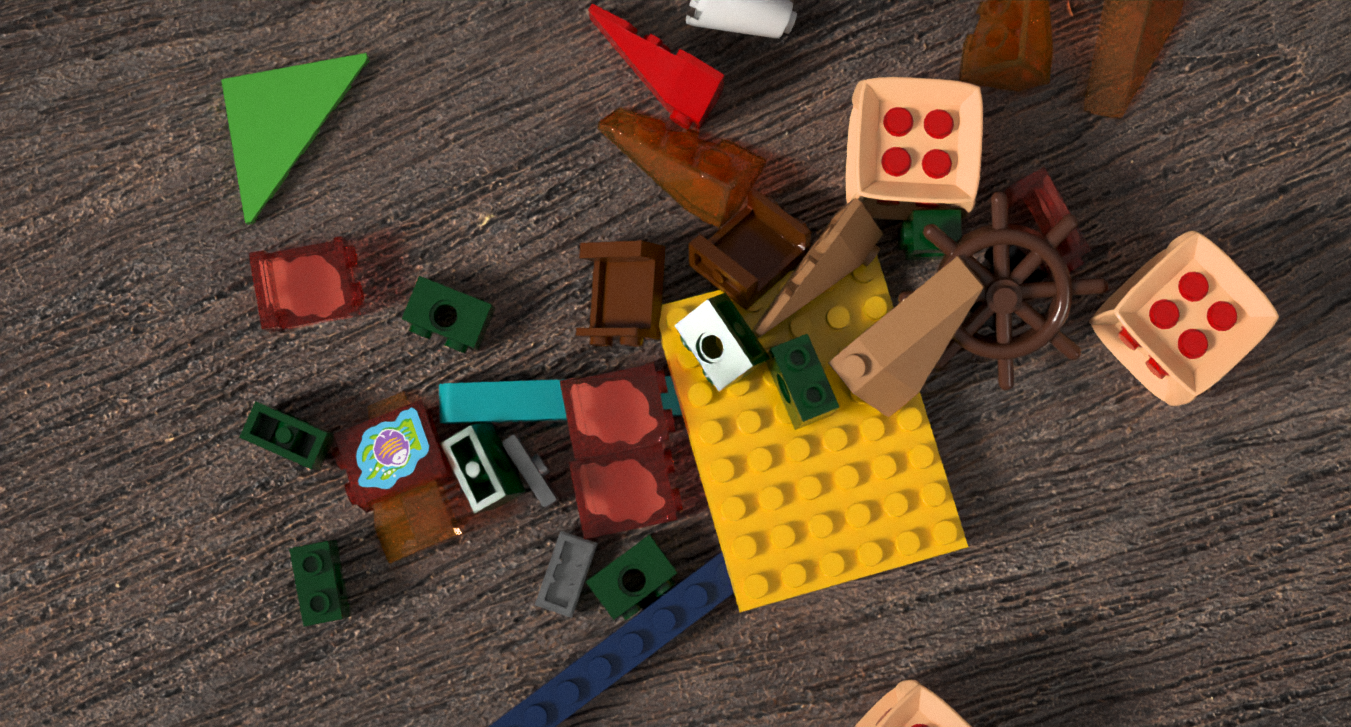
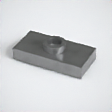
(532, 469)
(566, 574)

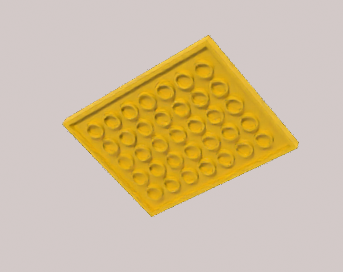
(821, 498)

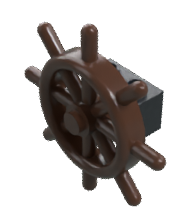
(1009, 278)

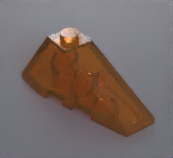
(1009, 45)

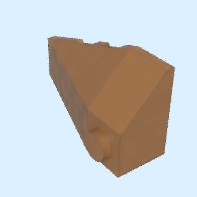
(838, 251)
(902, 348)

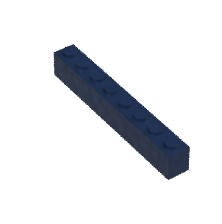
(623, 648)

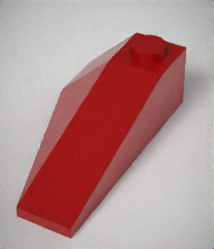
(678, 81)

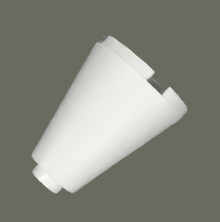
(749, 17)

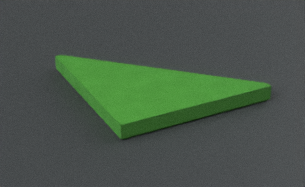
(278, 117)

